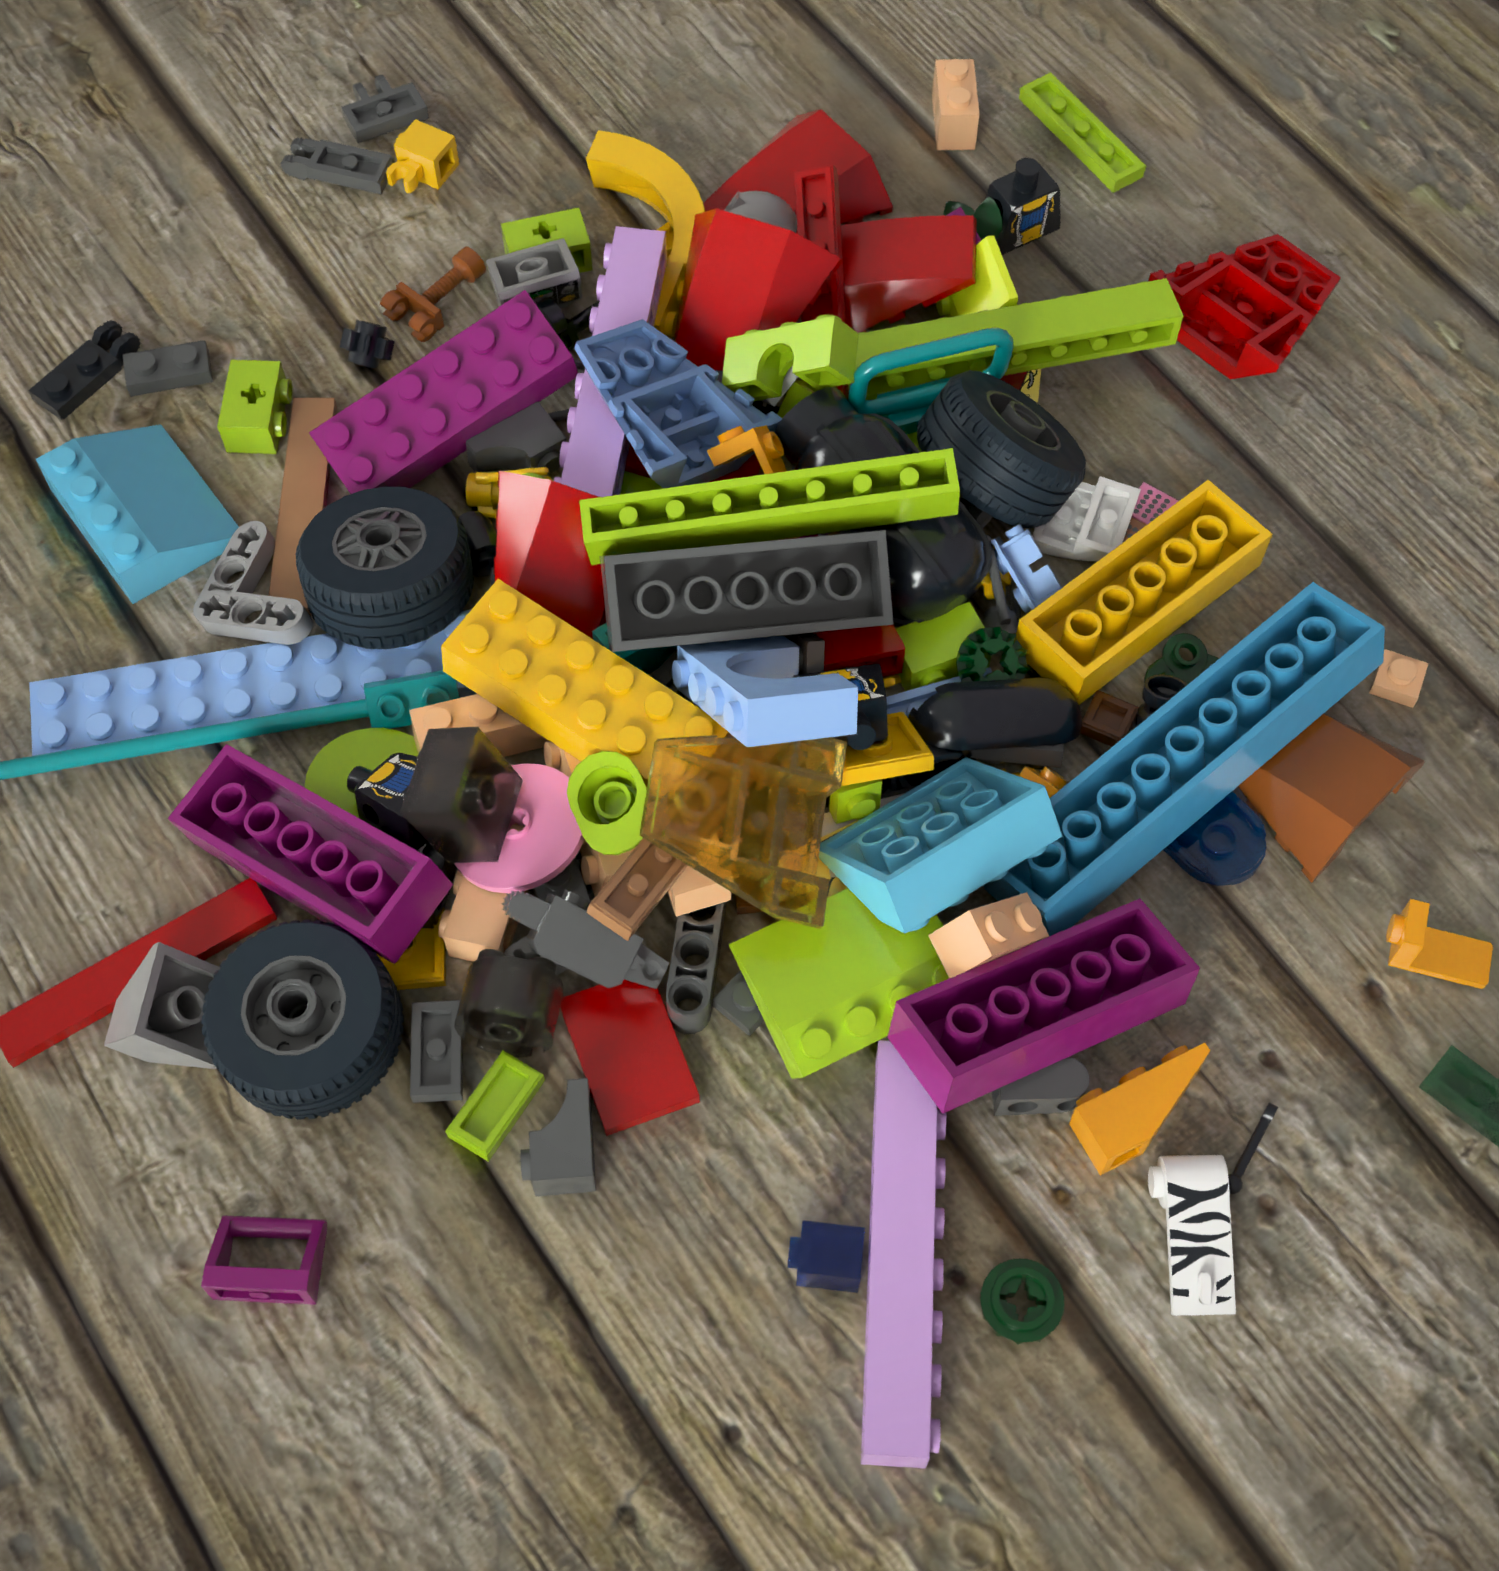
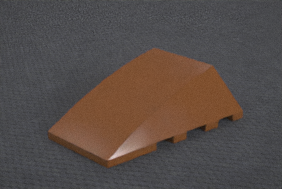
(1325, 788)

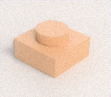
(1399, 678)

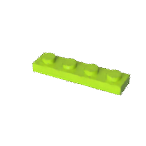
(1082, 132)

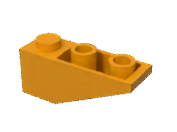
(1128, 1117)

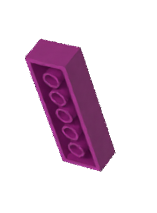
(446, 398)
(311, 852)
(1041, 1004)

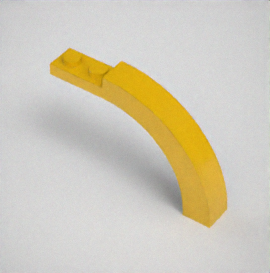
(655, 178)

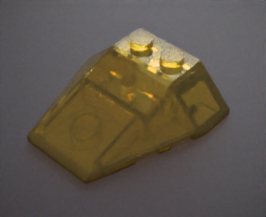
(747, 816)

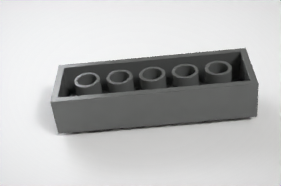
(746, 590)

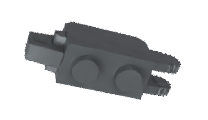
(581, 943)

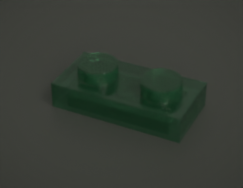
(1466, 1092)

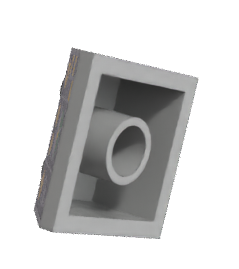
(540, 270)

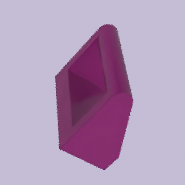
(265, 1284)

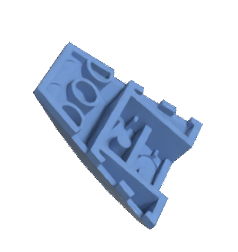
(667, 403)

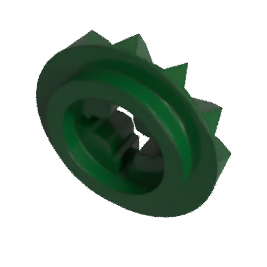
(990, 640)
(1040, 1286)

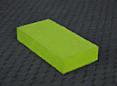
(495, 1105)

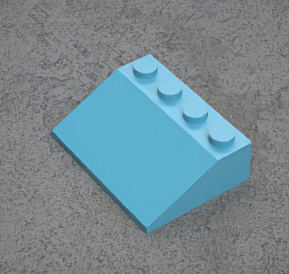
(138, 506)
(941, 842)

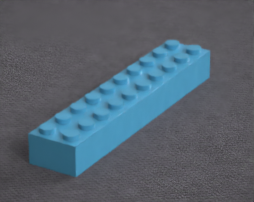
(1195, 752)

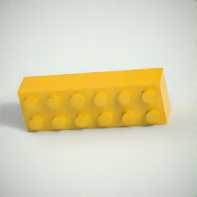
(1142, 591)
(565, 682)

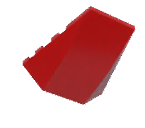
(804, 144)
(903, 264)
(743, 280)
(1249, 305)
(544, 549)

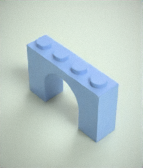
(754, 694)

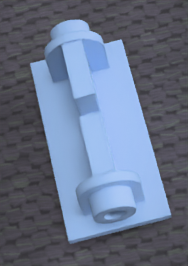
(1016, 558)

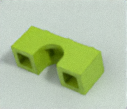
(818, 349)

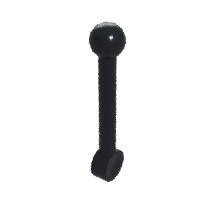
(1235, 1181)

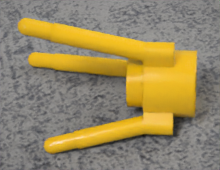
(483, 489)

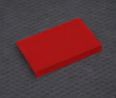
(628, 1054)

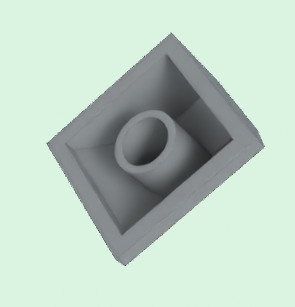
(162, 1010)

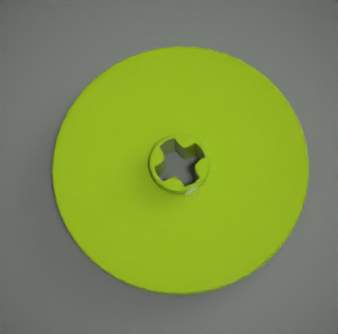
(362, 747)

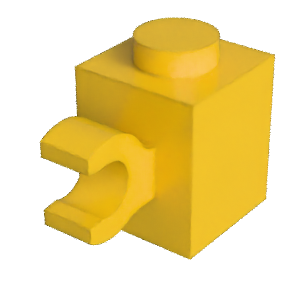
(423, 156)

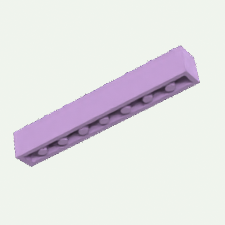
(627, 293)
(902, 1270)

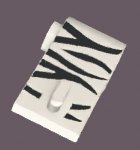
(1198, 1232)

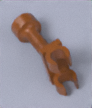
(427, 316)

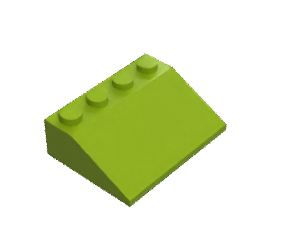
(834, 984)

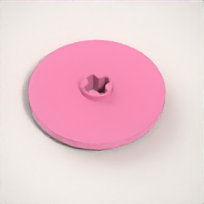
(542, 846)

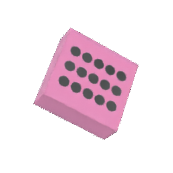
(1151, 504)

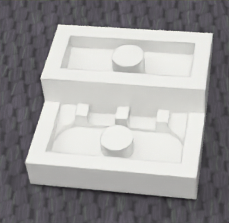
(1089, 521)

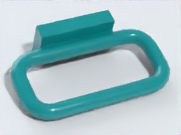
(909, 404)

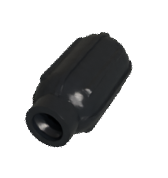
(931, 560)

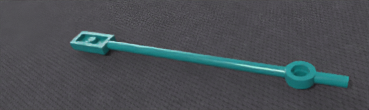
(385, 704)

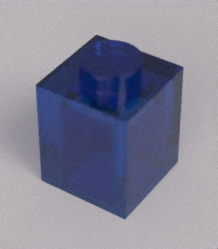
(827, 1256)

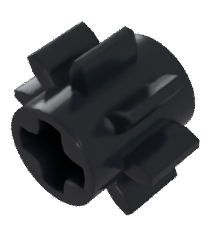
(367, 344)

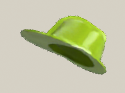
(608, 801)

